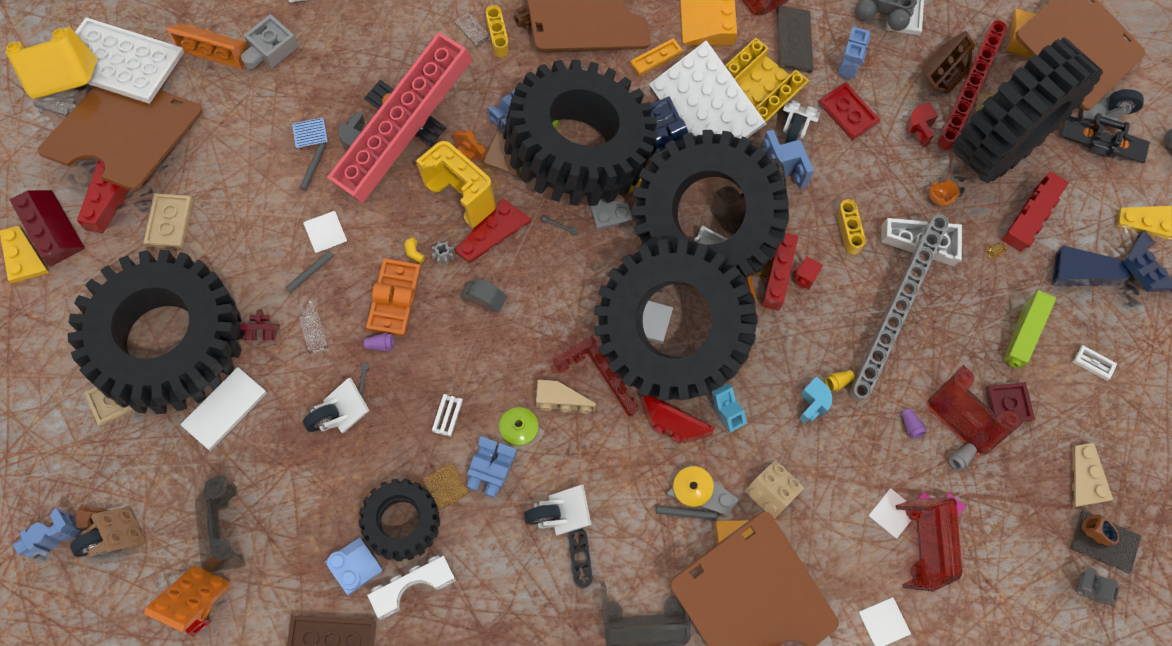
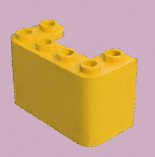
(446, 166)

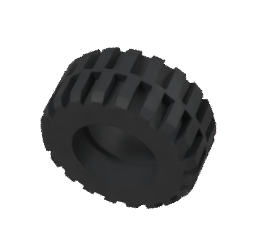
(385, 497)

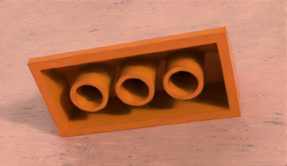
(208, 44)

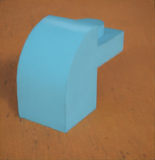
(818, 397)
(727, 408)

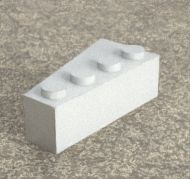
(906, 234)

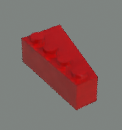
(100, 202)

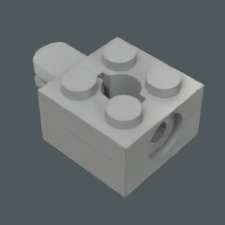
(261, 41)

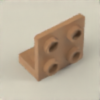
(497, 158)

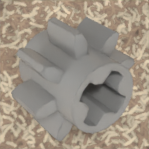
(442, 252)

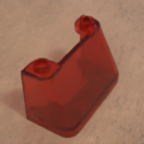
(969, 415)

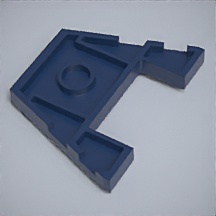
(1145, 267)

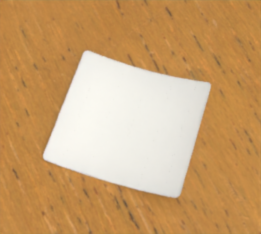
(325, 231)

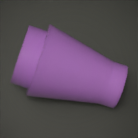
(380, 342)
(913, 424)

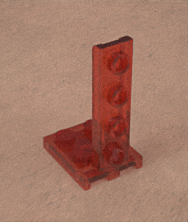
(578, 353)

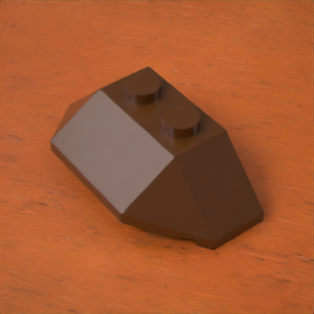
(949, 63)

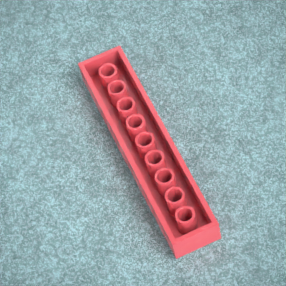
(400, 117)

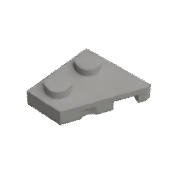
(610, 214)

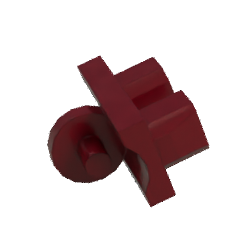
(250, 330)

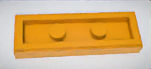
(656, 57)

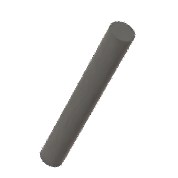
(313, 165)
(308, 272)
(686, 512)

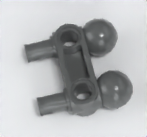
(898, 11)

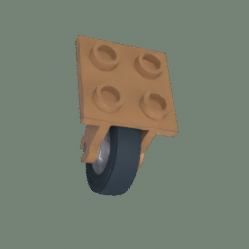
(110, 532)

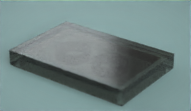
(1119, 556)

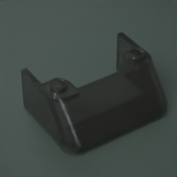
(648, 630)

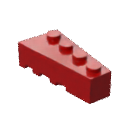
(1035, 211)

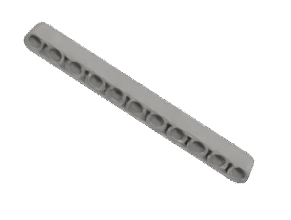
(892, 313)

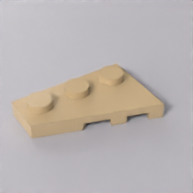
(1090, 482)

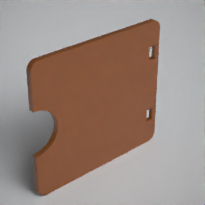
(586, 25)
(1092, 32)
(121, 133)
(754, 591)

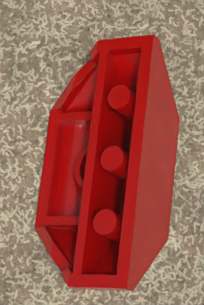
(674, 422)

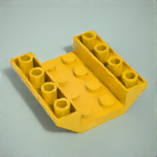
(763, 80)

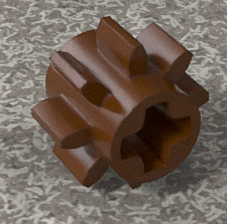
(522, 17)

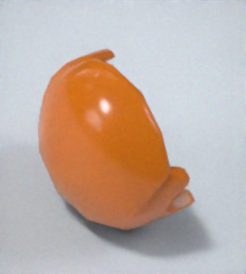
(944, 193)

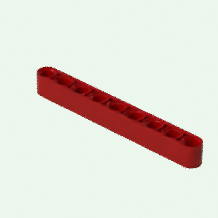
(972, 85)

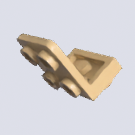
(774, 489)

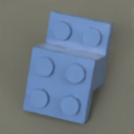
(792, 157)

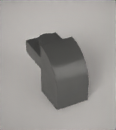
(350, 132)
(485, 294)
(1098, 588)

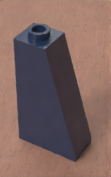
(1087, 268)

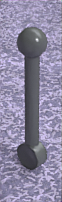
(573, 231)
(365, 367)

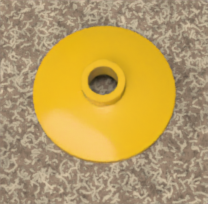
(689, 496)

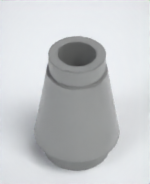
(961, 458)

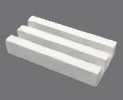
(1092, 365)
(452, 399)

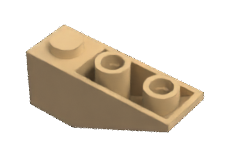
(558, 396)

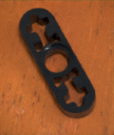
(587, 572)

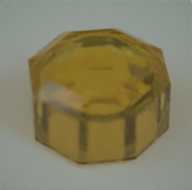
(996, 250)

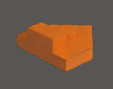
(468, 145)

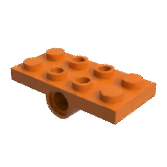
(393, 297)
(187, 598)

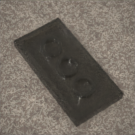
(794, 39)

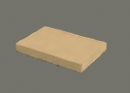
(168, 221)
(104, 408)

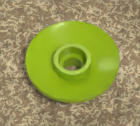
(518, 435)

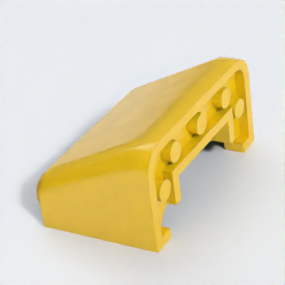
(52, 65)

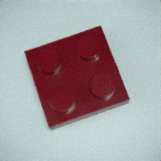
(1012, 398)

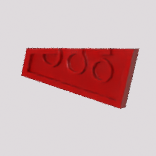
(492, 230)

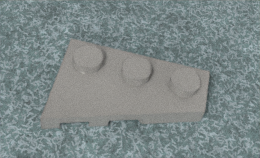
(720, 501)

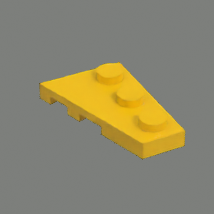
(1153, 219)
(20, 256)

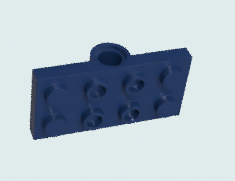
(669, 124)

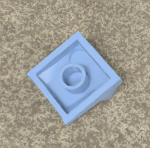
(353, 566)

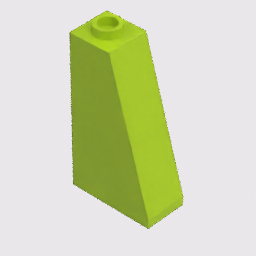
(1028, 329)

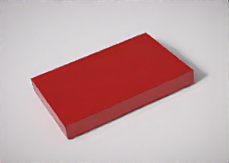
(849, 111)

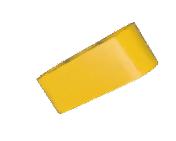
(496, 23)
(850, 219)

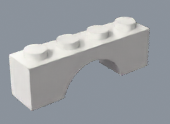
(387, 599)

